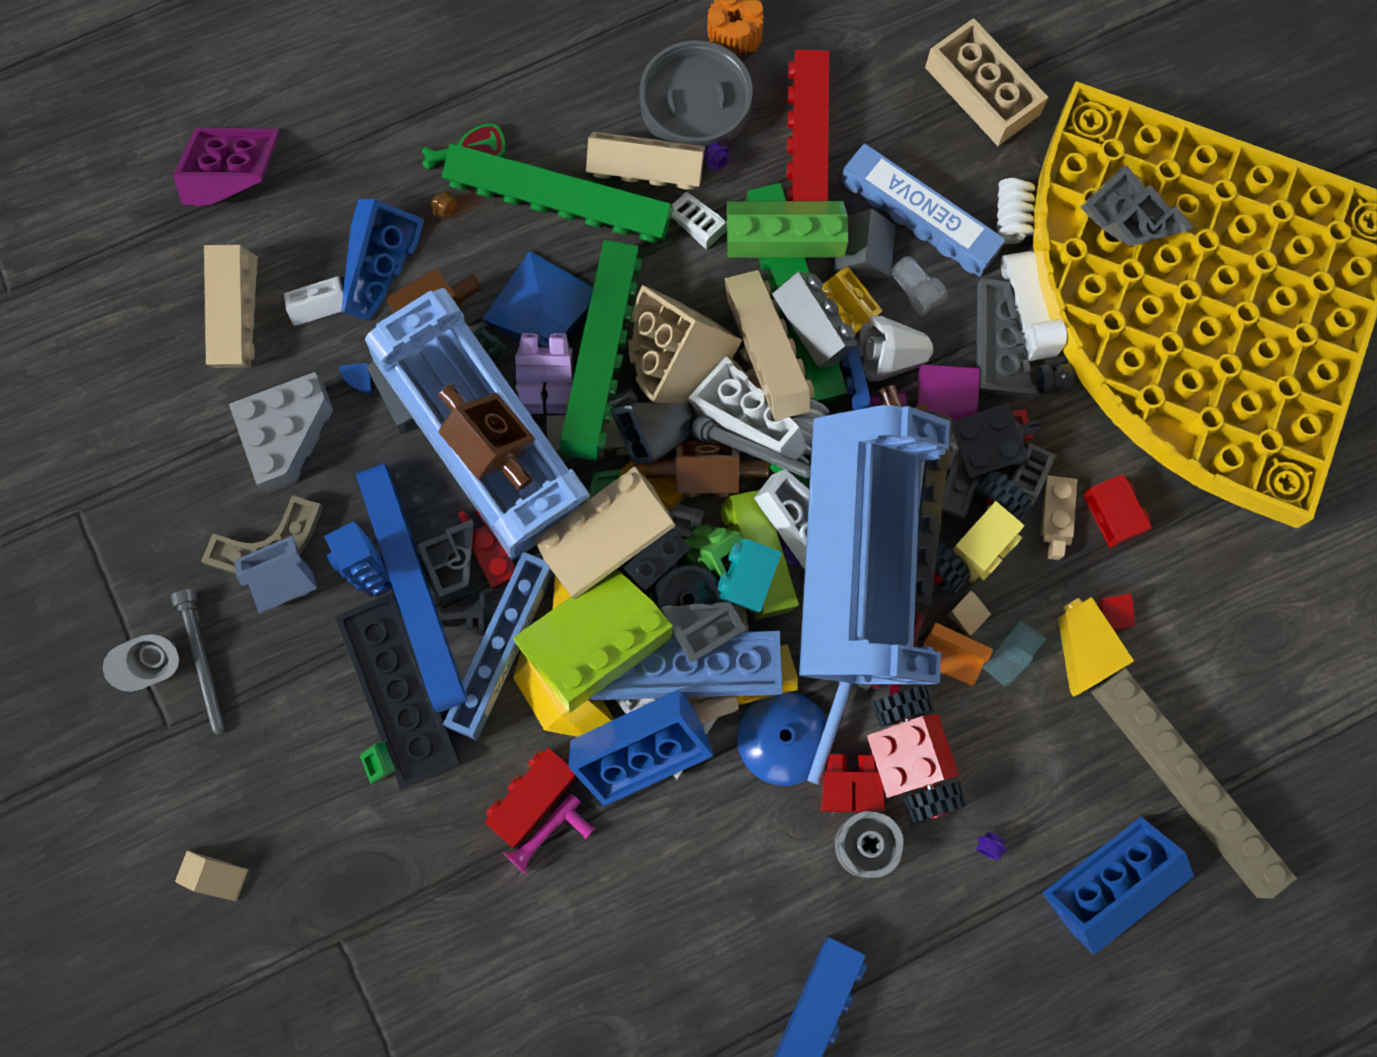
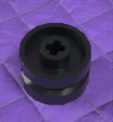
(686, 582)

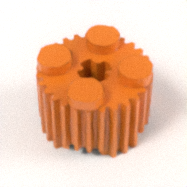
(736, 24)

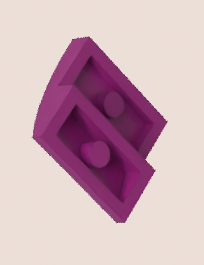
(948, 390)

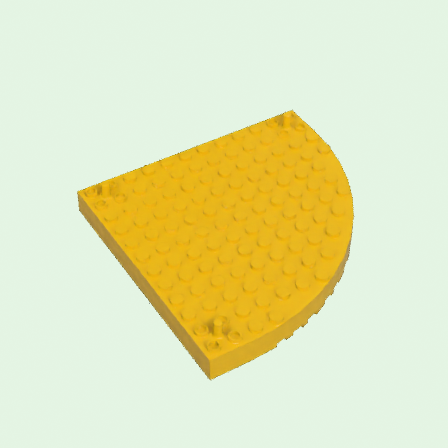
(1221, 341)

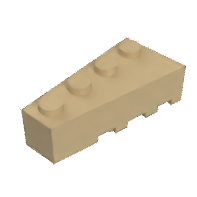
(229, 305)

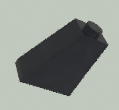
(652, 428)

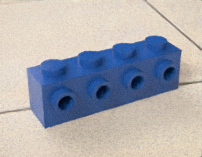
(358, 560)

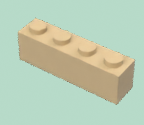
(645, 159)

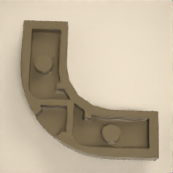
(298, 521)

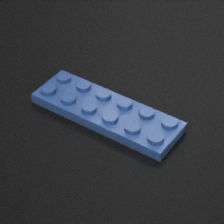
(738, 667)

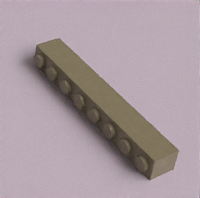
(1193, 785)

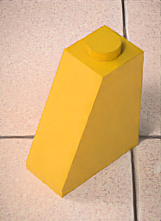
(1089, 646)

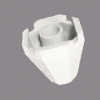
(891, 348)

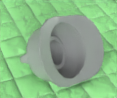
(141, 662)

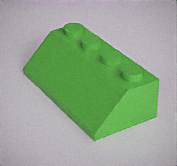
(786, 229)

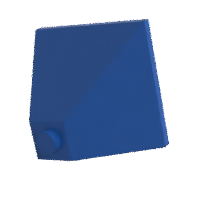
(540, 302)

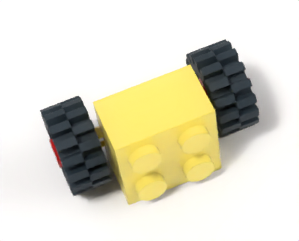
(991, 535)

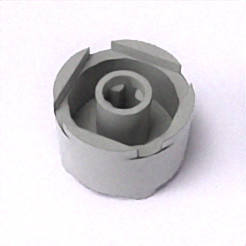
(887, 845)

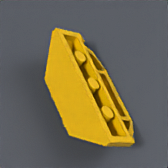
(551, 711)

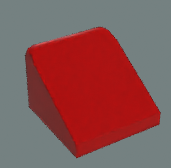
(1118, 611)

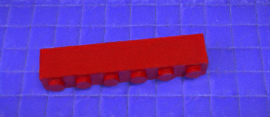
(808, 126)

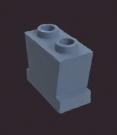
(275, 574)

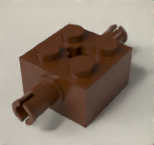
(433, 282)
(486, 436)
(707, 468)

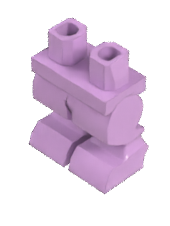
(543, 366)

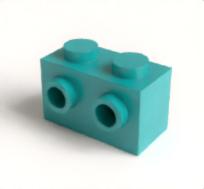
(749, 574)

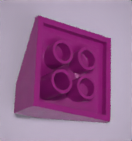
(223, 163)

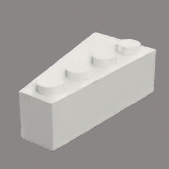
(744, 411)
(786, 506)

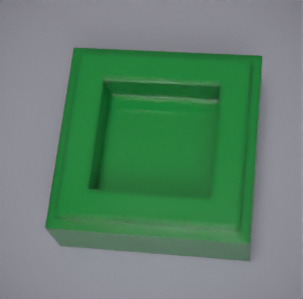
(377, 762)

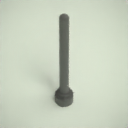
(707, 430)
(185, 603)

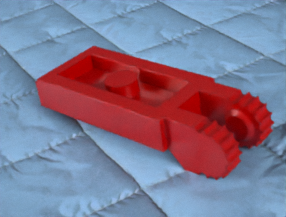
(490, 554)

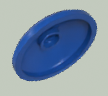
(760, 740)

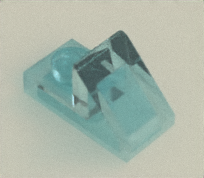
(1014, 653)

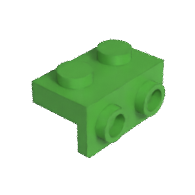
(709, 546)

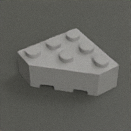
(281, 429)

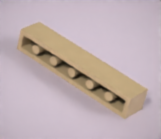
(768, 345)

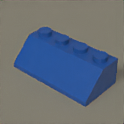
(639, 748)
(1119, 884)

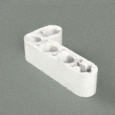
(1041, 335)

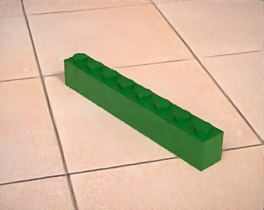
(557, 192)
(599, 350)
(826, 382)

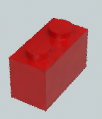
(1117, 511)

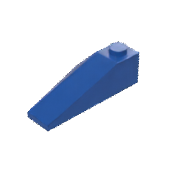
(376, 251)

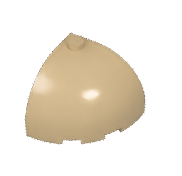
(674, 347)

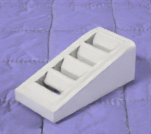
(707, 238)

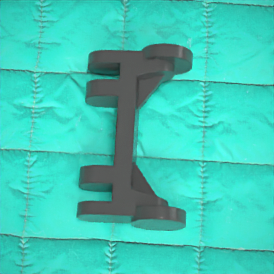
(474, 611)

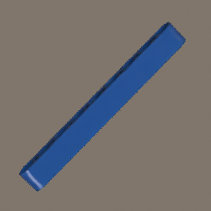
(411, 589)

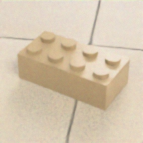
(986, 82)

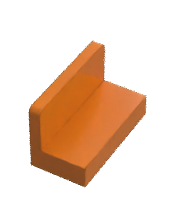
(960, 655)

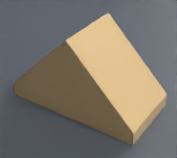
(211, 876)

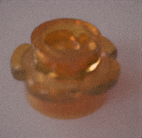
(444, 205)

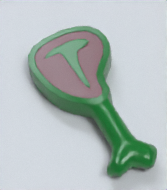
(483, 138)

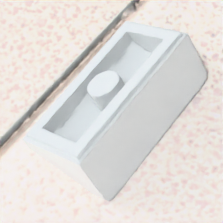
(314, 301)

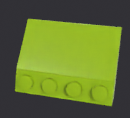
(594, 638)

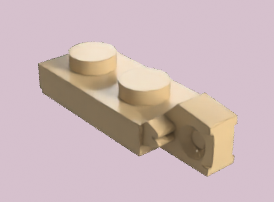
(1058, 514)

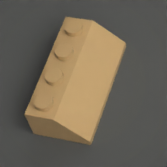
(604, 532)

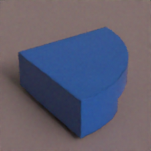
(358, 377)

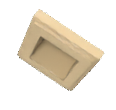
(969, 613)

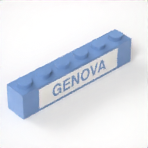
(922, 210)
(497, 647)

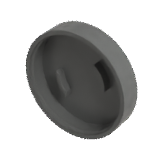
(696, 94)

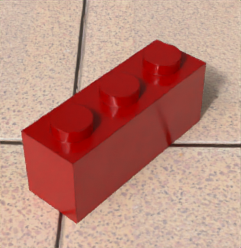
(530, 797)

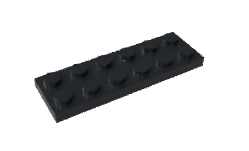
(396, 691)

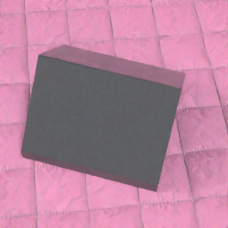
(869, 245)

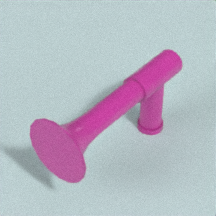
(563, 812)

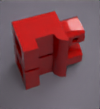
(837, 786)

